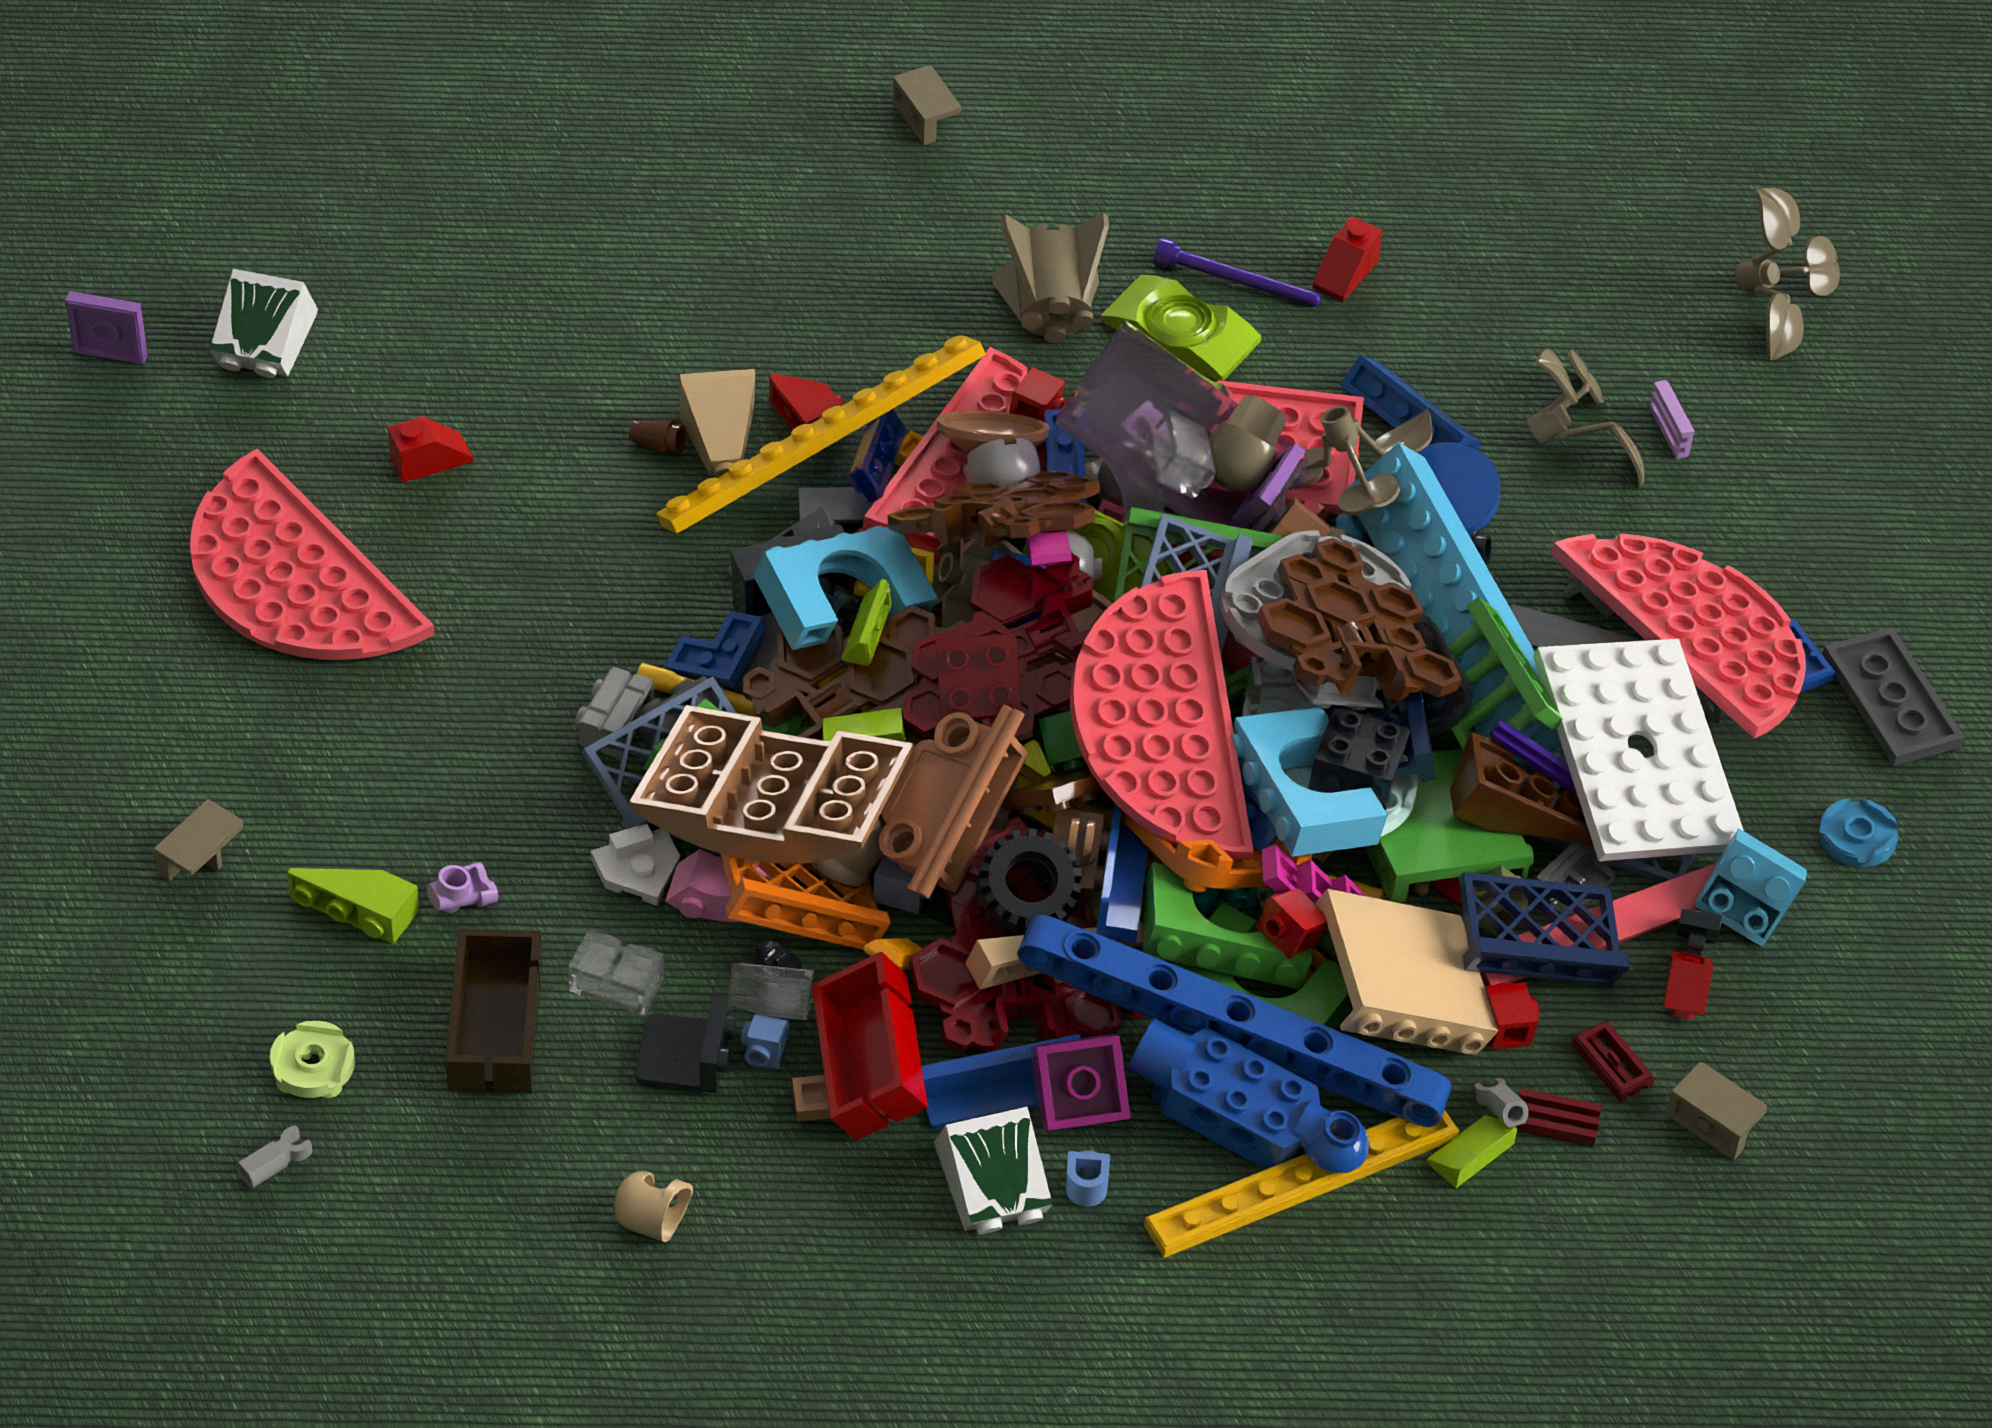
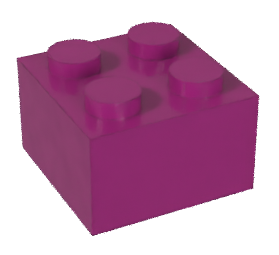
(1080, 1082)

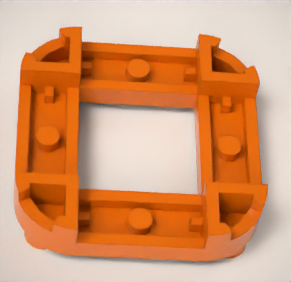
(1205, 863)

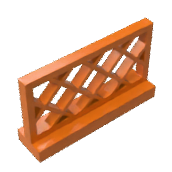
(799, 910)

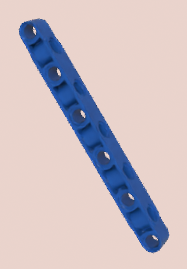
(1196, 1002)

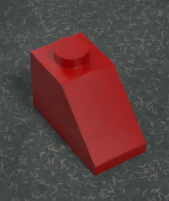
(1348, 259)
(800, 399)
(425, 448)
(1687, 984)

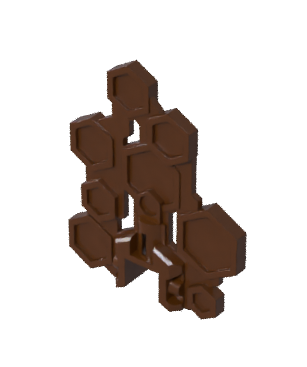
(996, 510)
(1349, 610)
(884, 683)

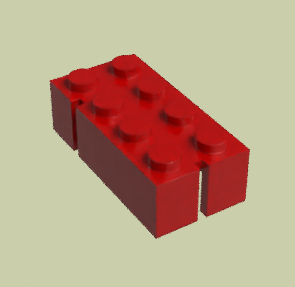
(869, 1046)

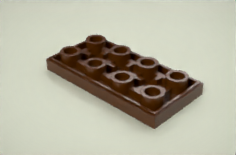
(1053, 792)

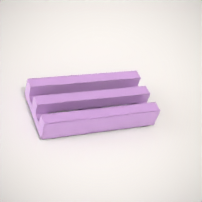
(1671, 419)

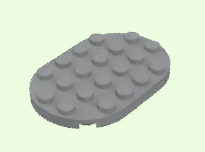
(1259, 583)

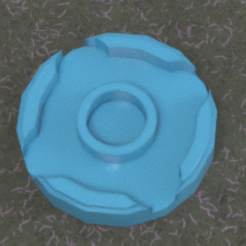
(1858, 832)

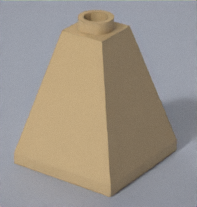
(718, 415)

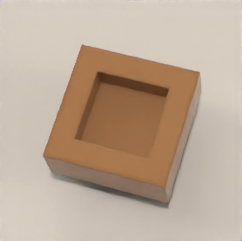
(810, 1098)

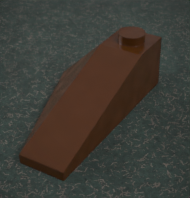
(1510, 798)

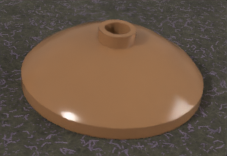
(976, 428)

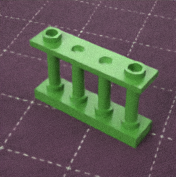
(1520, 678)

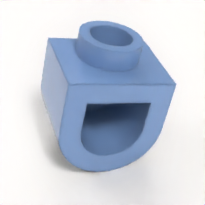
(765, 1041)
(1087, 1177)

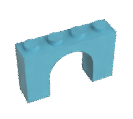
(797, 600)
(1302, 817)

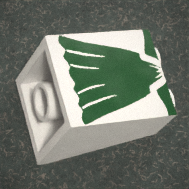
(262, 323)
(994, 1170)

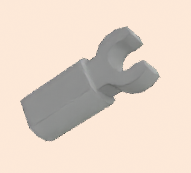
(1502, 1102)
(273, 1157)

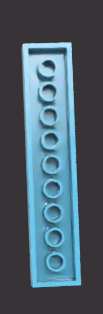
(1446, 574)

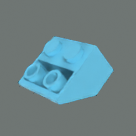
(1751, 887)

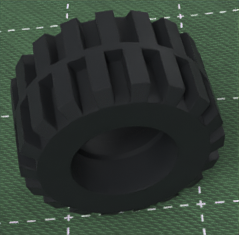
(1032, 853)

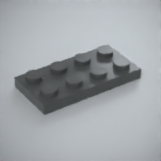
(1893, 696)

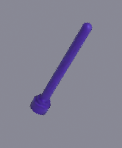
(1170, 254)

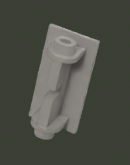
(1360, 696)

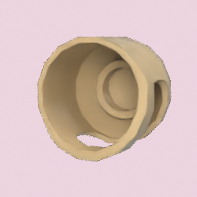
(646, 1208)

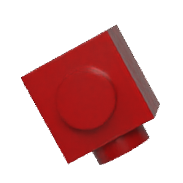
(1036, 394)
(1292, 922)
(1514, 1015)

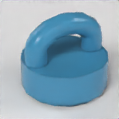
(1353, 527)

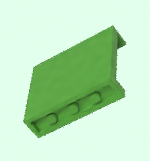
(1438, 844)

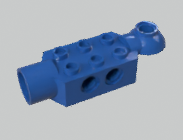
(1245, 1100)

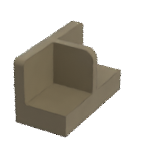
(923, 100)
(197, 841)
(1715, 1109)

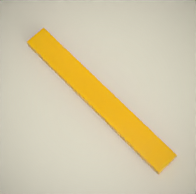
(1287, 1186)

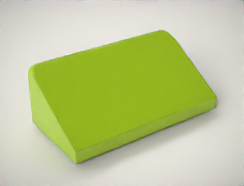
(868, 625)
(880, 724)
(1472, 1150)

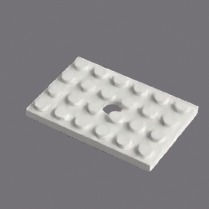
(1632, 802)

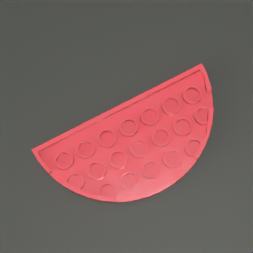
(936, 462)
(291, 575)
(1725, 622)
(1159, 717)

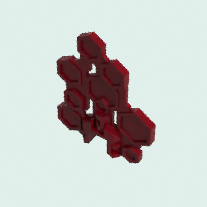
(1001, 596)
(982, 1017)

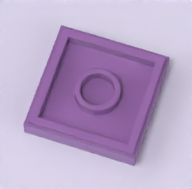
(106, 327)
(1263, 496)

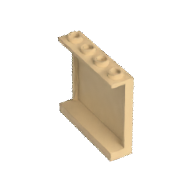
(1407, 973)

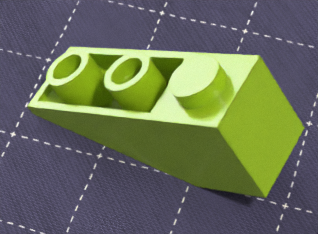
(363, 898)

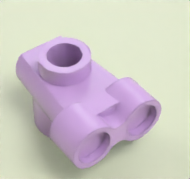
(462, 887)

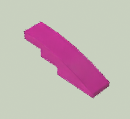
(1048, 549)
(1284, 875)

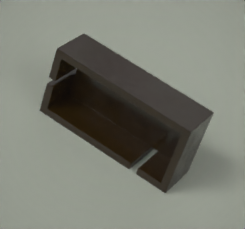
(494, 1011)

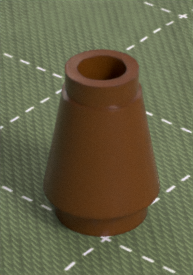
(660, 435)

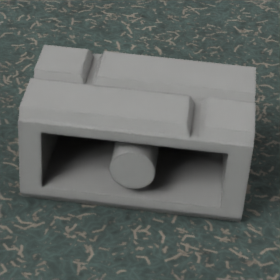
(613, 705)

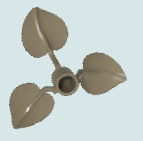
(1779, 223)
(1554, 418)
(1342, 434)

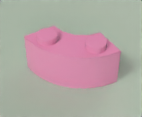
(701, 887)

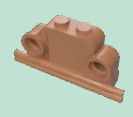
(950, 798)

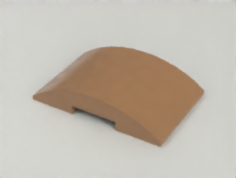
(767, 791)

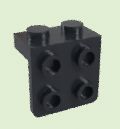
(1358, 755)
(686, 1050)

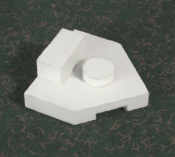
(637, 862)

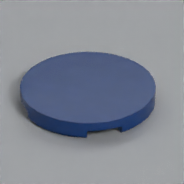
(1467, 480)

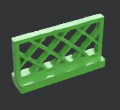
(1145, 523)

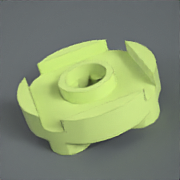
(318, 1079)

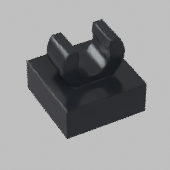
(1698, 928)
(773, 954)

